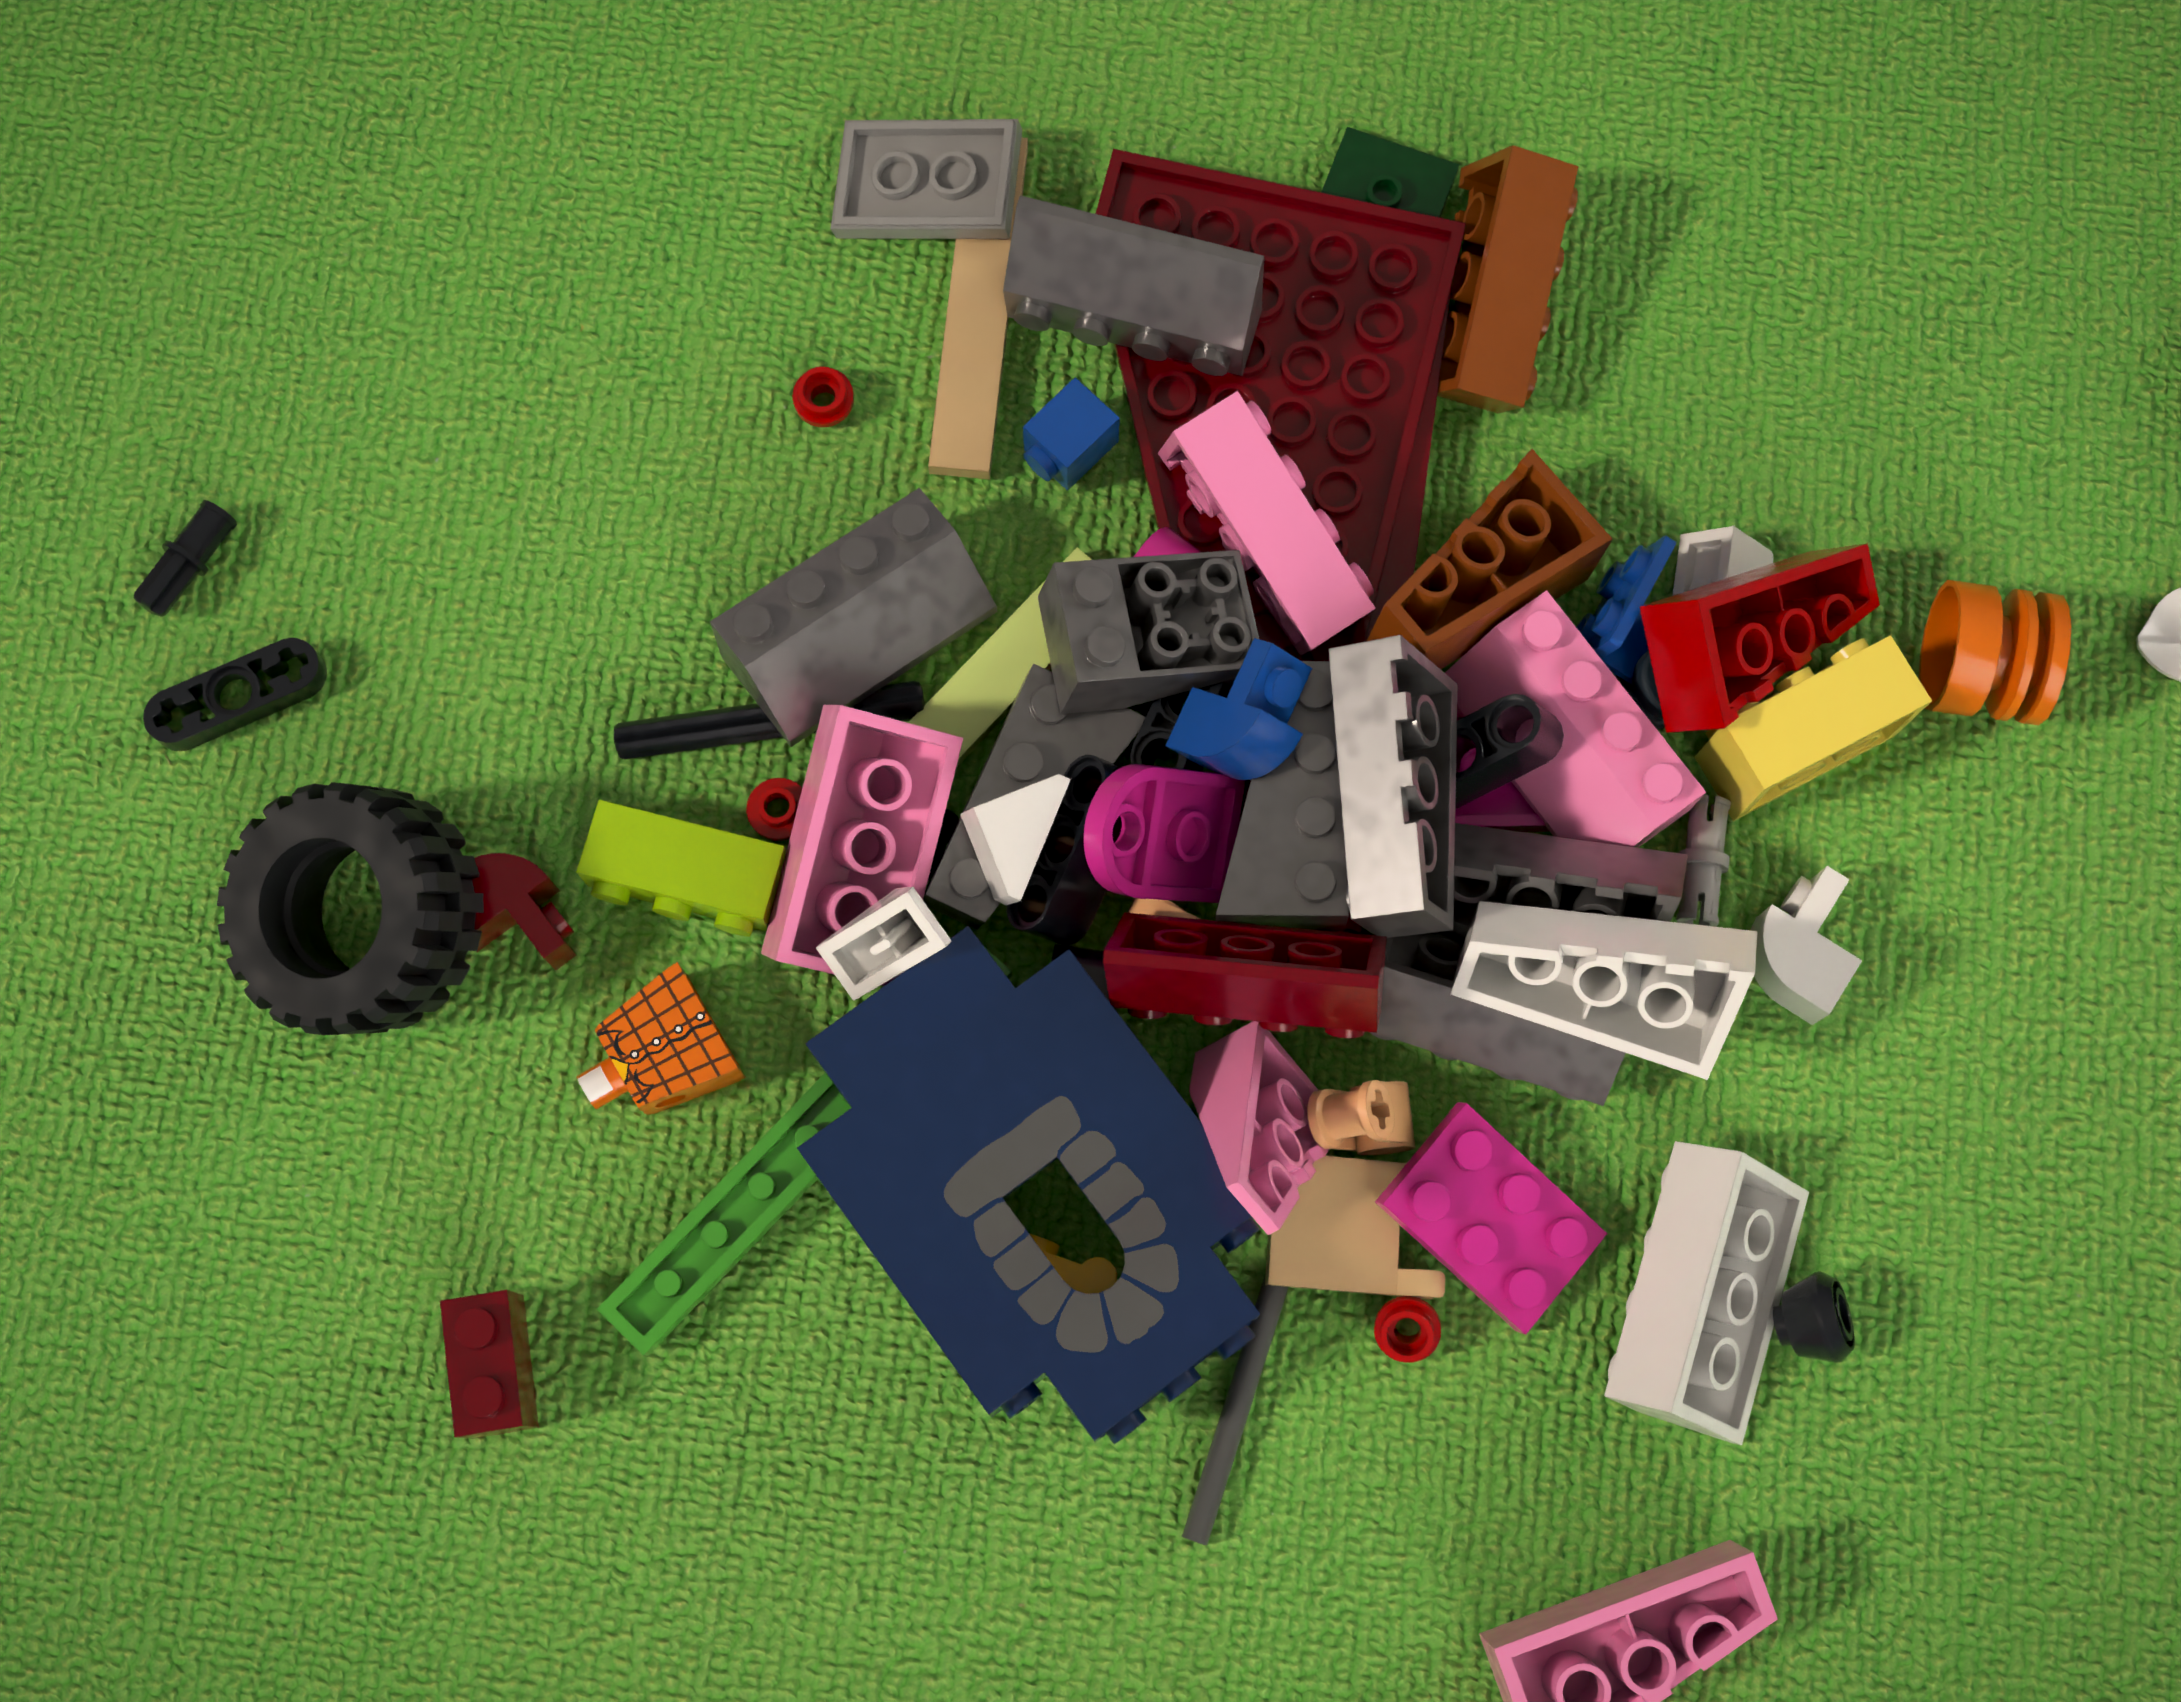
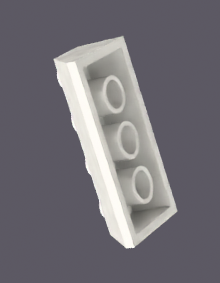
(1707, 1291)

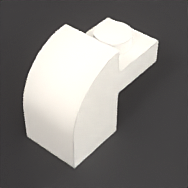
(1796, 962)

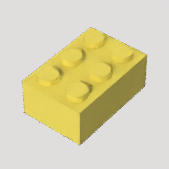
(1812, 725)

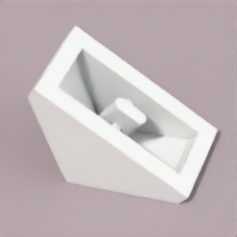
(1012, 833)
(883, 942)

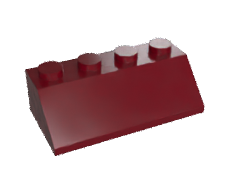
(1246, 974)

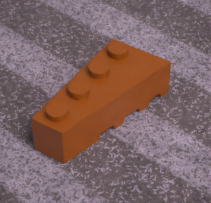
(1505, 276)
(1510, 551)

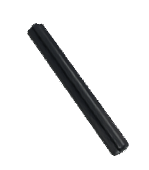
(742, 724)

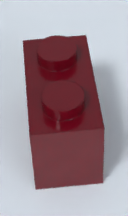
(489, 1364)

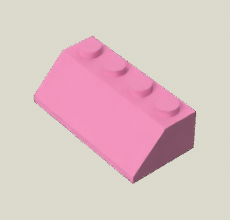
(1614, 768)
(859, 827)

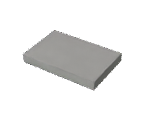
(927, 179)

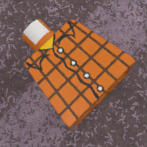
(660, 1048)

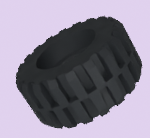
(278, 900)

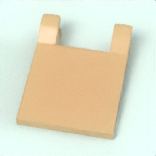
(1343, 1238)

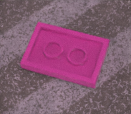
(1491, 1217)

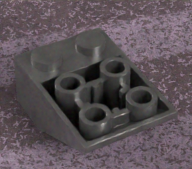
(1144, 627)

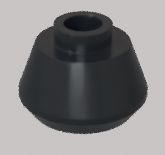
(1816, 1319)

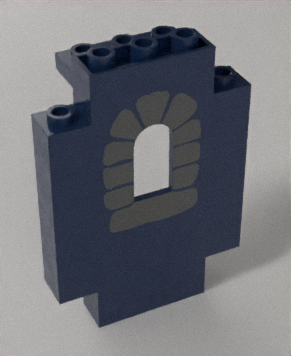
(967, 1097)

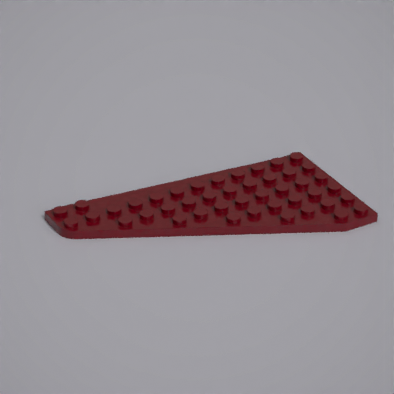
(1335, 364)

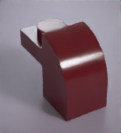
(512, 895)

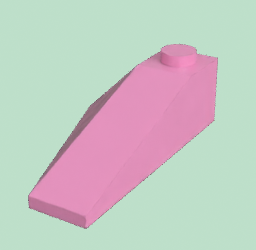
(1256, 1120)

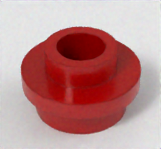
(819, 381)
(773, 827)
(1403, 1347)

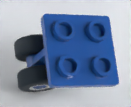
(1618, 628)

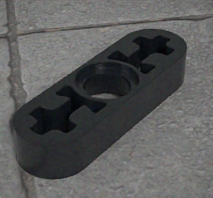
(200, 729)

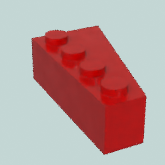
(1741, 634)

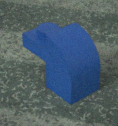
(1249, 728)

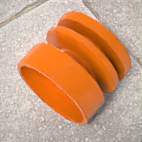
(1995, 652)

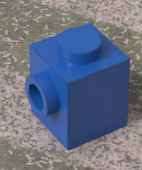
(1069, 435)

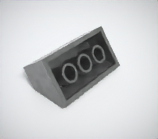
(1133, 287)
(853, 616)
(1424, 1014)

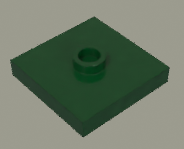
(1390, 174)

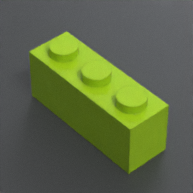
(681, 868)

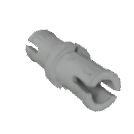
(1704, 862)

